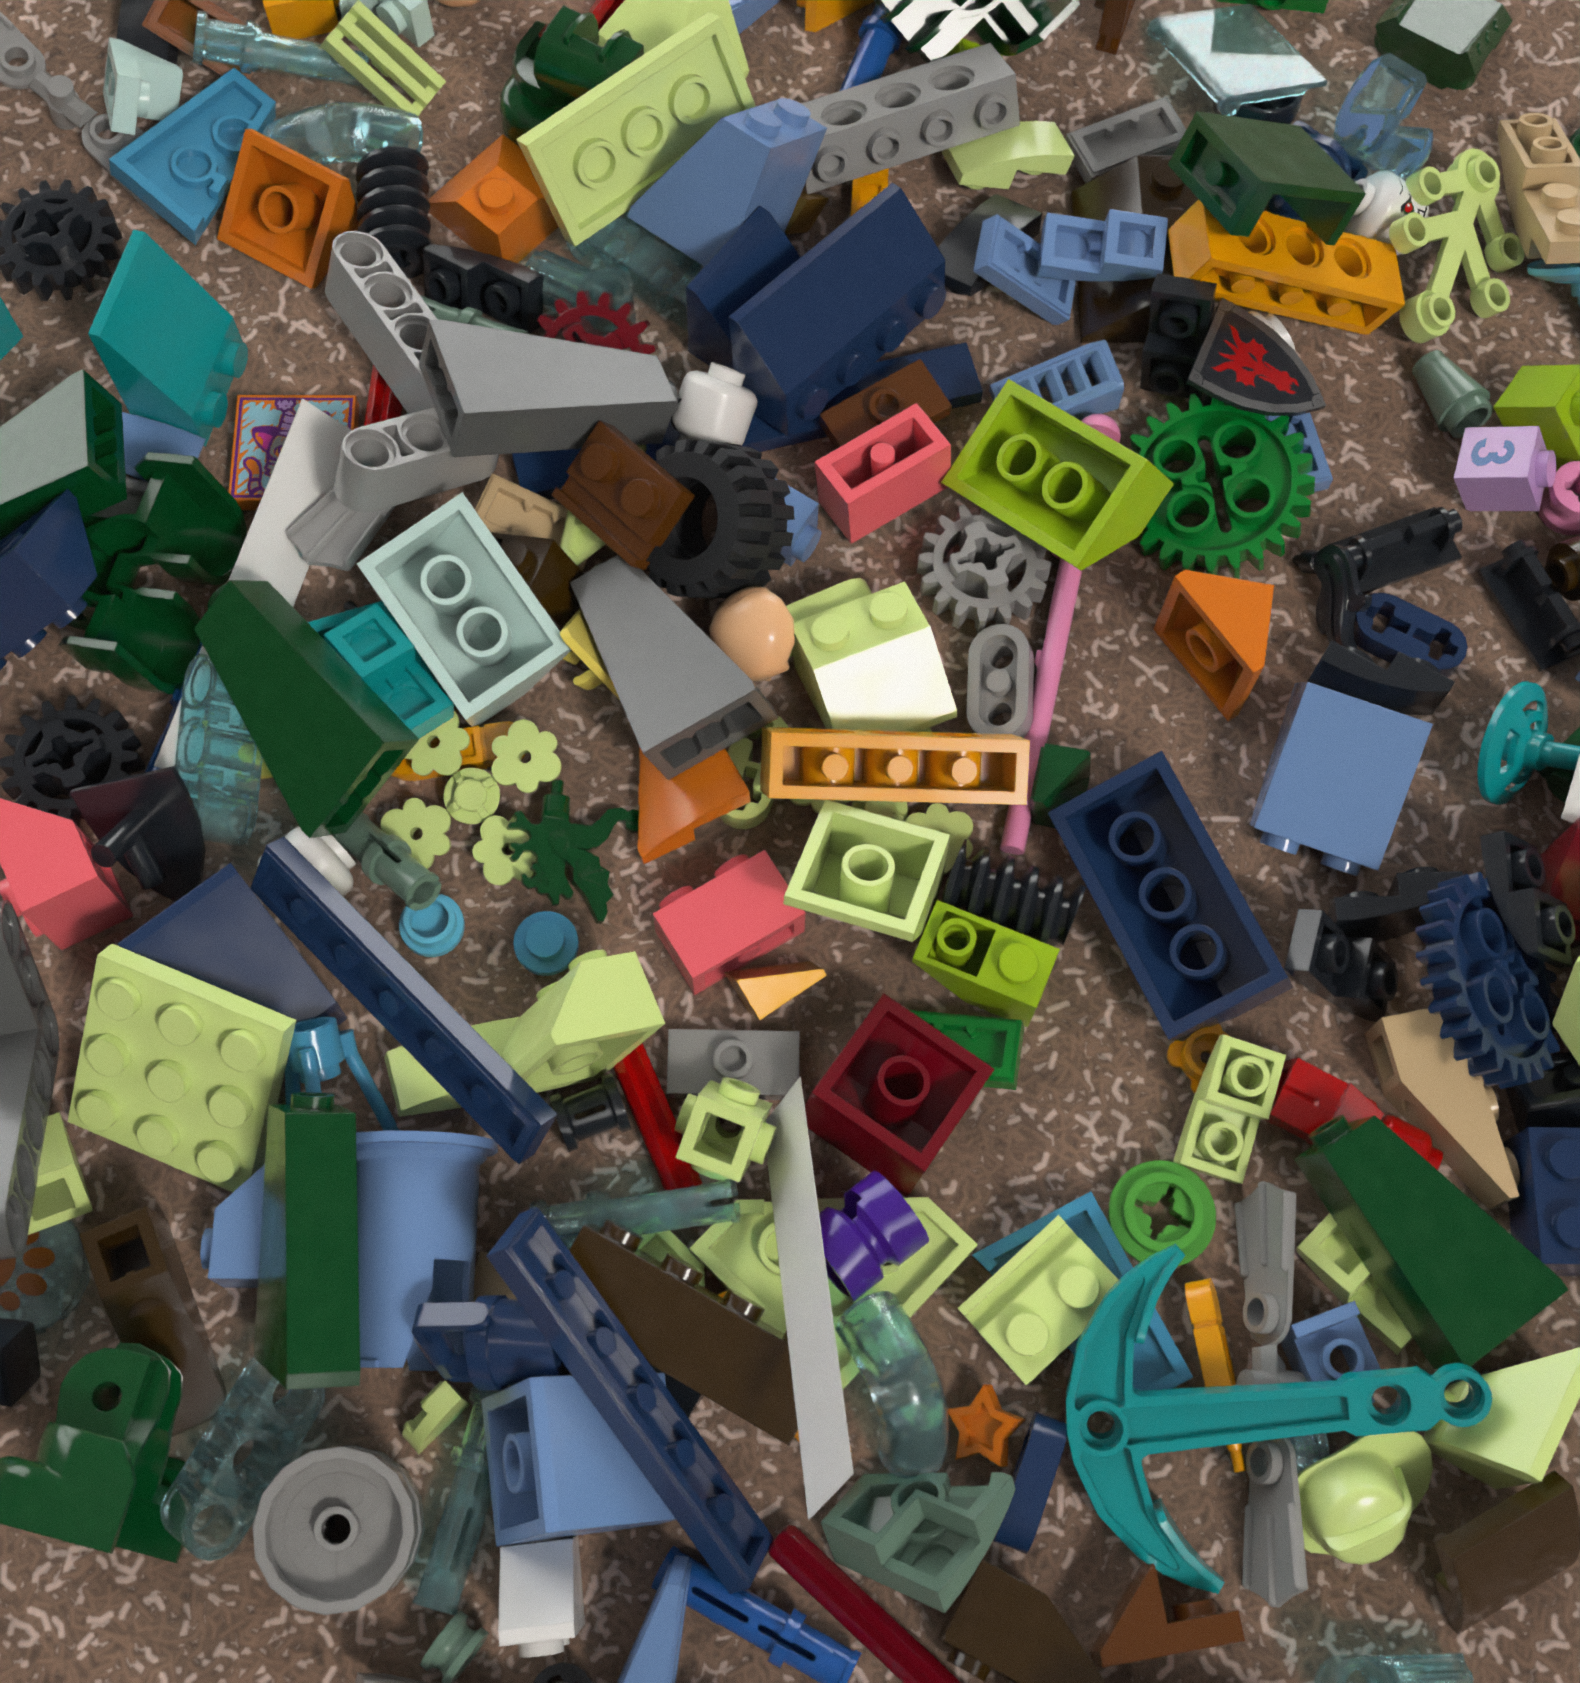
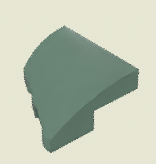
(917, 1531)

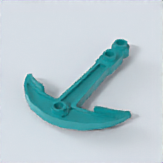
(1214, 1416)

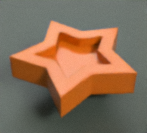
(984, 1427)

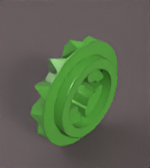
(1189, 1202)

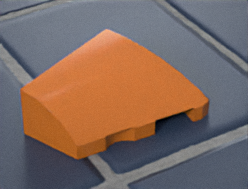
(679, 805)

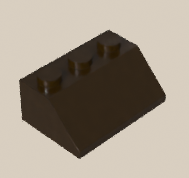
(1144, 186)

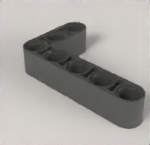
(26, 1079)

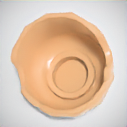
(755, 632)

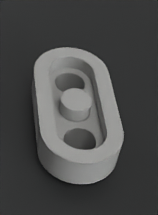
(1004, 689)

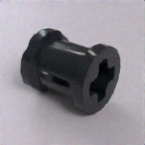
(568, 1107)

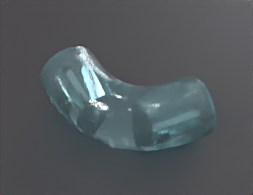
(346, 131)
(900, 1382)

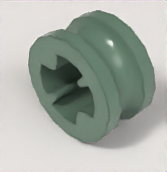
(454, 1648)

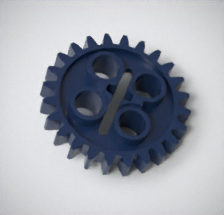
(1486, 986)

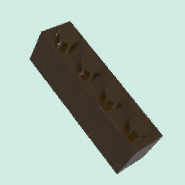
(690, 1331)

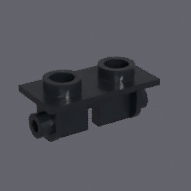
(1404, 547)
(1532, 607)

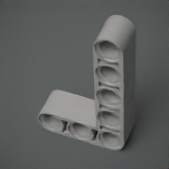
(389, 319)

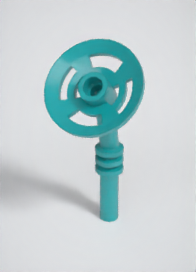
(1514, 741)

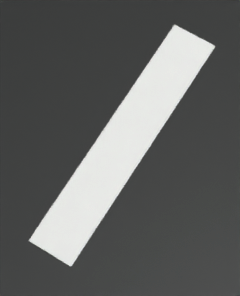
(298, 481)
(807, 1305)

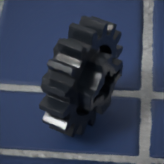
(57, 240)
(52, 742)

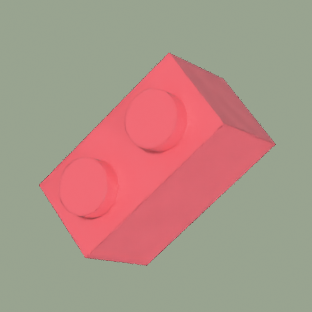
(883, 473)
(727, 920)

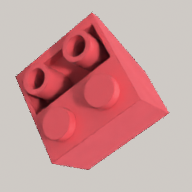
(55, 877)

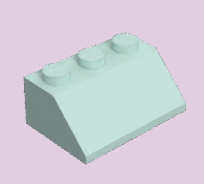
(466, 610)

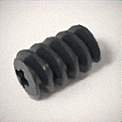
(395, 203)
(1012, 899)

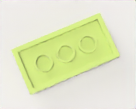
(634, 127)

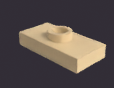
(517, 511)

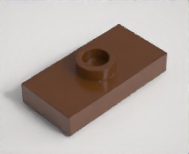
(883, 401)

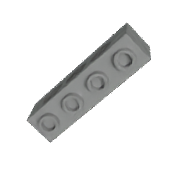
(912, 115)

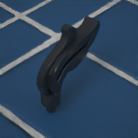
(1339, 592)

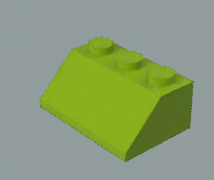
(1056, 478)

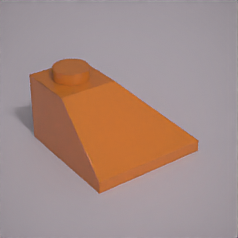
(496, 204)

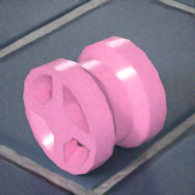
(1559, 504)

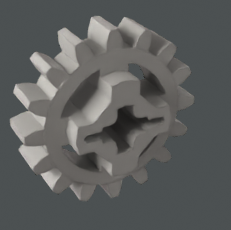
(978, 575)

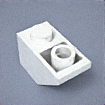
(540, 1596)

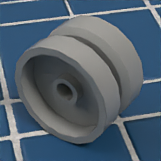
(297, 1516)

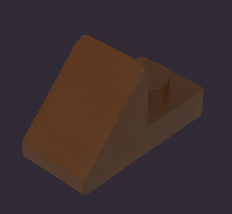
(1141, 1630)

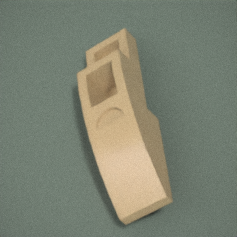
(1542, 187)

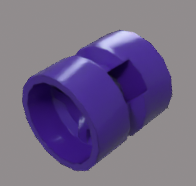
(867, 1233)

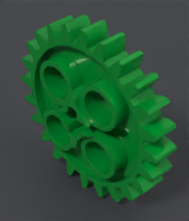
(1270, 473)

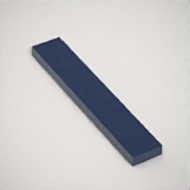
(402, 1001)
(631, 1398)

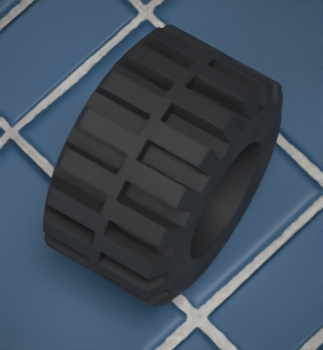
(748, 526)

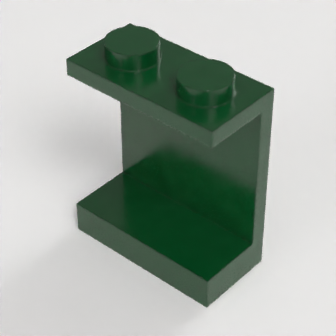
(1244, 161)

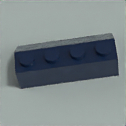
(837, 310)
(1169, 899)

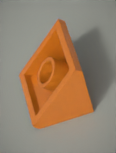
(286, 209)
(1218, 633)

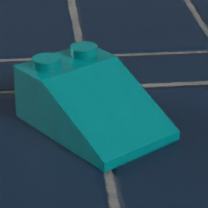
(167, 341)

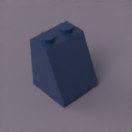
(234, 944)

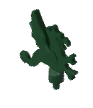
(561, 843)

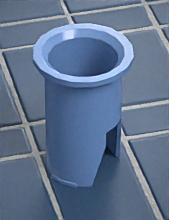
(414, 1235)

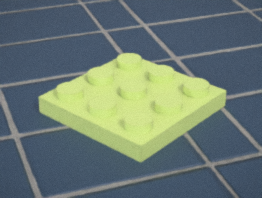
(178, 1068)

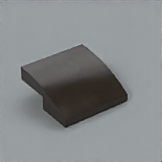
(1508, 1551)

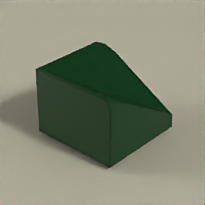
(1059, 777)

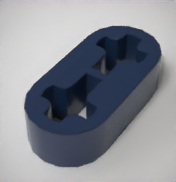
(1409, 632)
(1033, 1481)

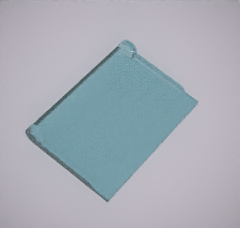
(1235, 56)

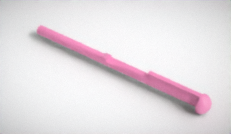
(1049, 668)

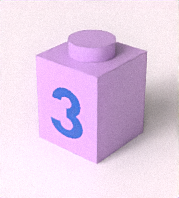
(1504, 468)

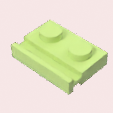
(1040, 1300)

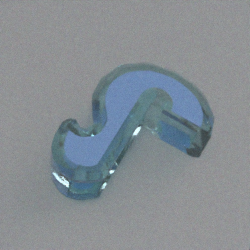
(1372, 116)

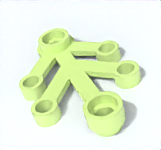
(1473, 185)

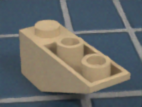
(1444, 1101)

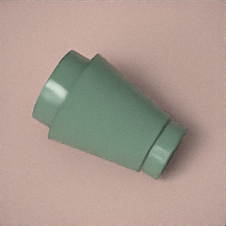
(1451, 394)

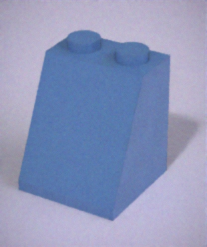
(729, 172)
(1338, 777)
(560, 1466)

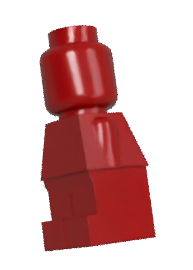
(1313, 1097)

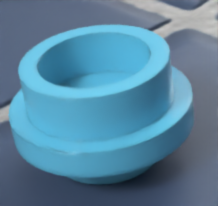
(433, 929)

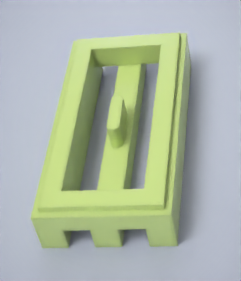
(388, 55)

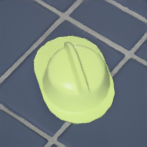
(1364, 1496)

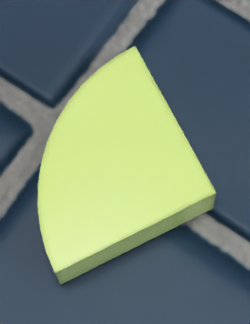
(439, 1410)

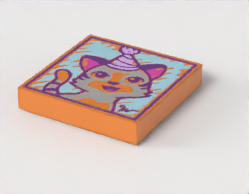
(261, 432)

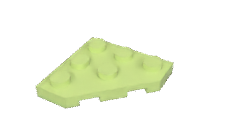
(747, 1261)

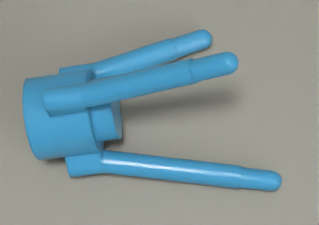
(316, 1056)

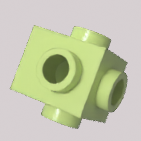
(708, 1145)

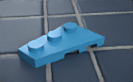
(191, 155)
(1156, 1361)

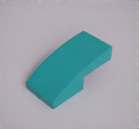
(388, 666)

